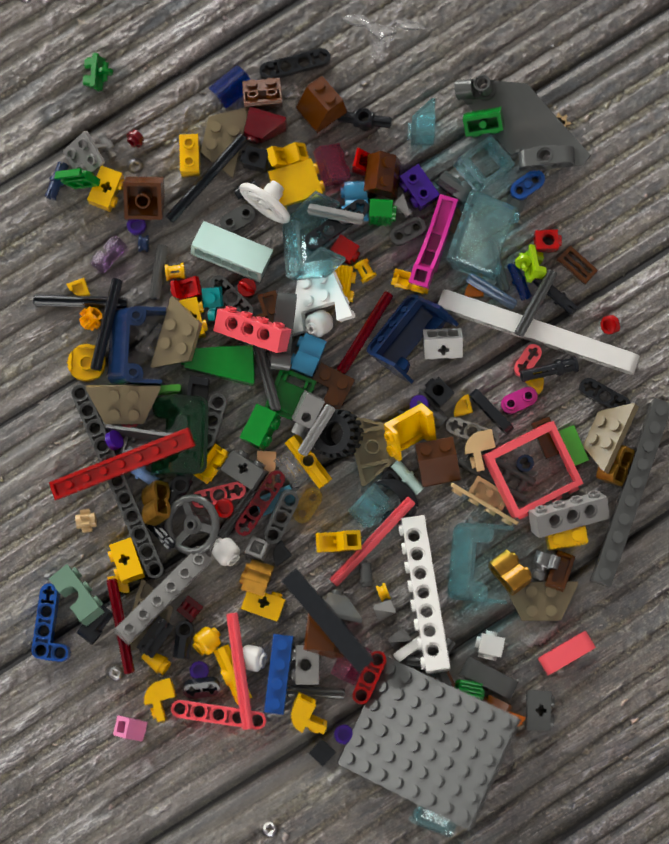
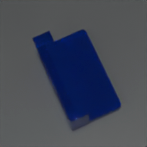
(230, 86)

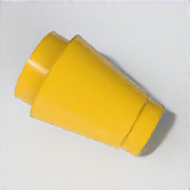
(158, 663)

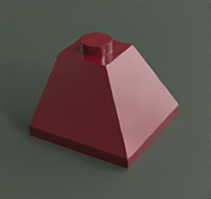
(263, 125)

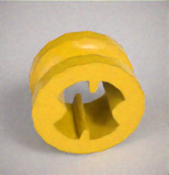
(383, 592)

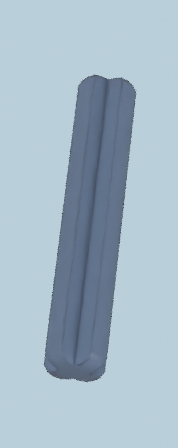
(491, 291)

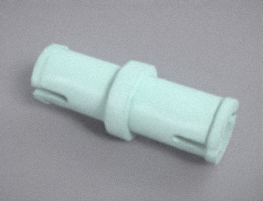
(407, 477)

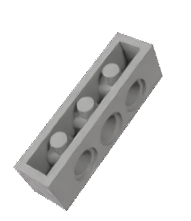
(596, 511)

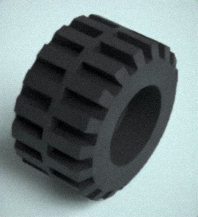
(350, 438)

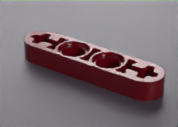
(257, 501)

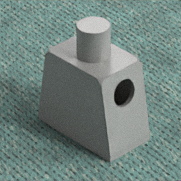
(308, 404)

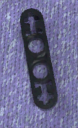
(293, 61)
(338, 227)

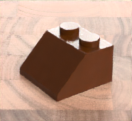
(320, 104)
(382, 174)
(143, 198)
(437, 461)

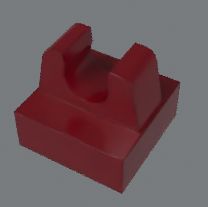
(190, 608)

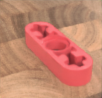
(222, 487)

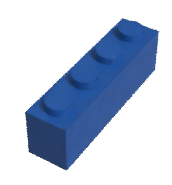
(278, 674)

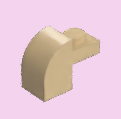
(476, 444)

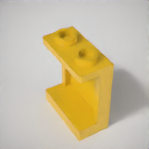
(298, 181)
(409, 429)

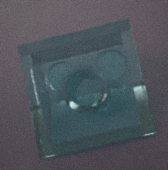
(422, 128)
(369, 506)

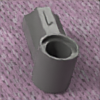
(455, 187)

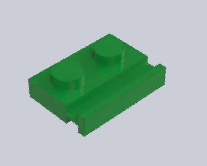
(77, 179)

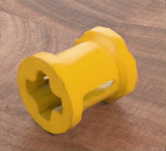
(364, 264)
(181, 274)

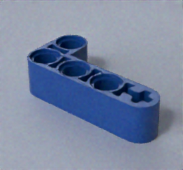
(50, 622)

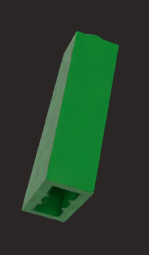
(225, 362)

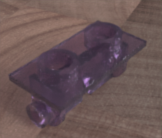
(114, 248)

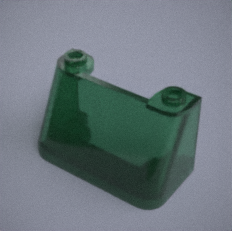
(183, 413)

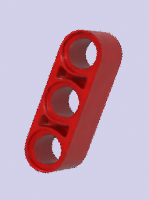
(369, 687)

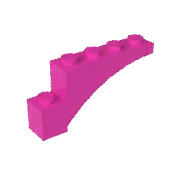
(434, 242)

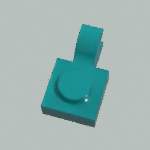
(213, 299)

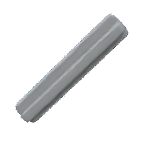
(335, 214)
(316, 430)

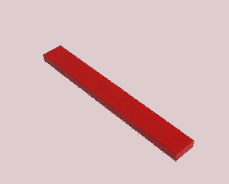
(122, 464)

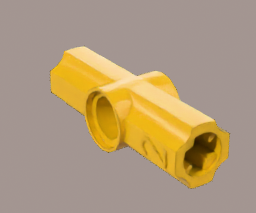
(316, 470)
(225, 661)

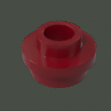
(135, 138)

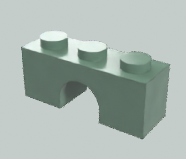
(86, 607)

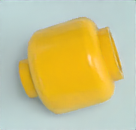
(206, 640)

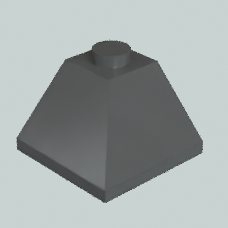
(343, 606)

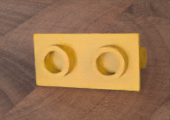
(401, 280)
(215, 459)

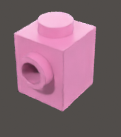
(130, 728)

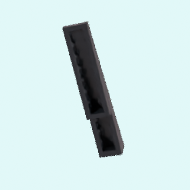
(328, 620)

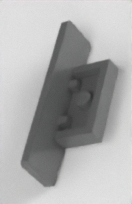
(134, 436)

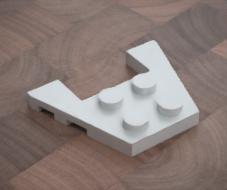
(318, 294)

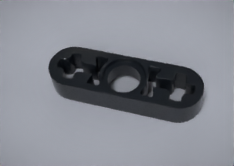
(589, 394)
(491, 412)

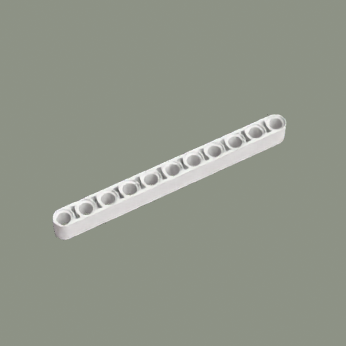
(540, 332)

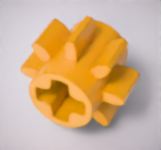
(90, 318)

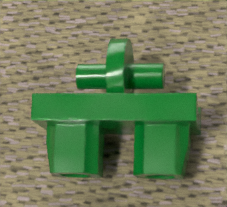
(99, 72)

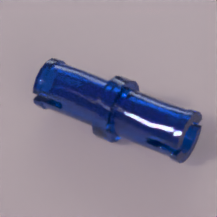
(519, 281)

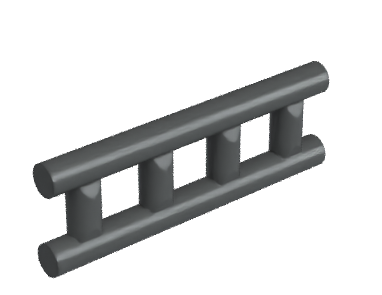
(508, 470)

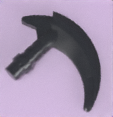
(402, 491)

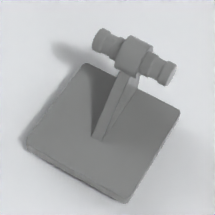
(86, 155)

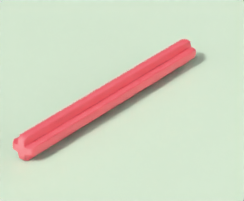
(372, 541)
(239, 671)

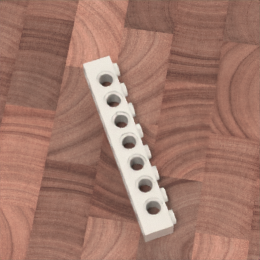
(417, 526)

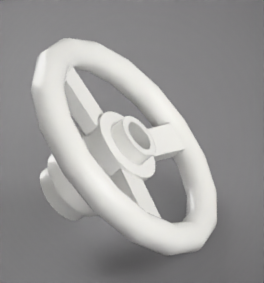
(267, 198)

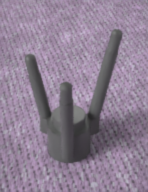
(438, 414)

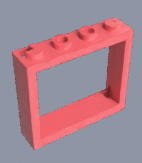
(489, 459)

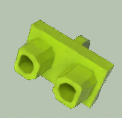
(530, 262)

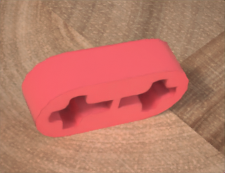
(524, 357)

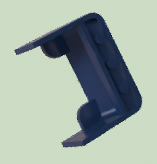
(405, 331)
(119, 370)

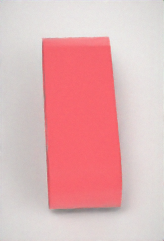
(566, 652)

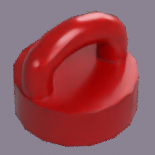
(247, 287)
(610, 324)
(224, 507)

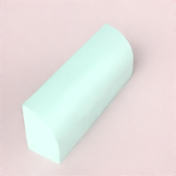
(231, 251)

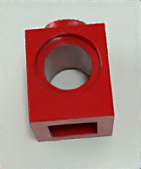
(541, 246)
(346, 248)

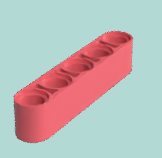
(209, 713)

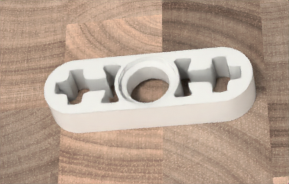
(411, 646)

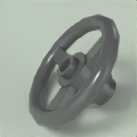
(194, 524)

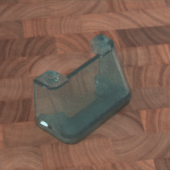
(481, 235)

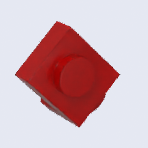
(186, 288)

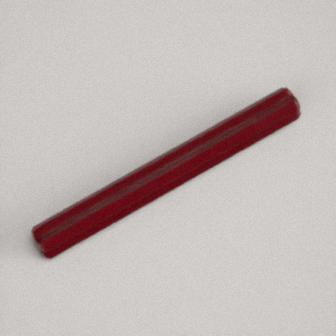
(365, 332)
(118, 616)

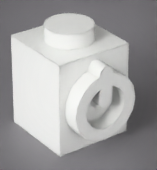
(489, 645)

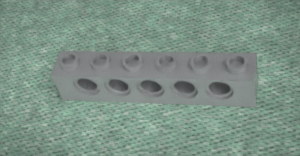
(162, 597)

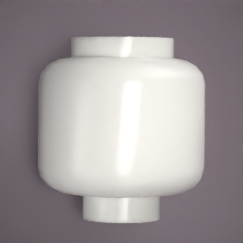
(319, 323)
(226, 551)
(254, 657)

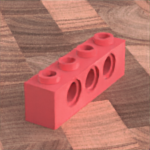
(278, 334)

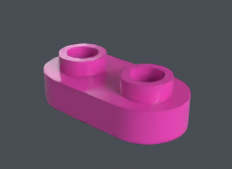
(519, 400)

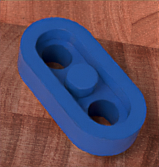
(527, 185)

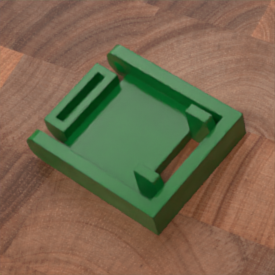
(290, 394)

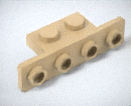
(486, 494)

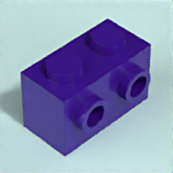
(418, 187)

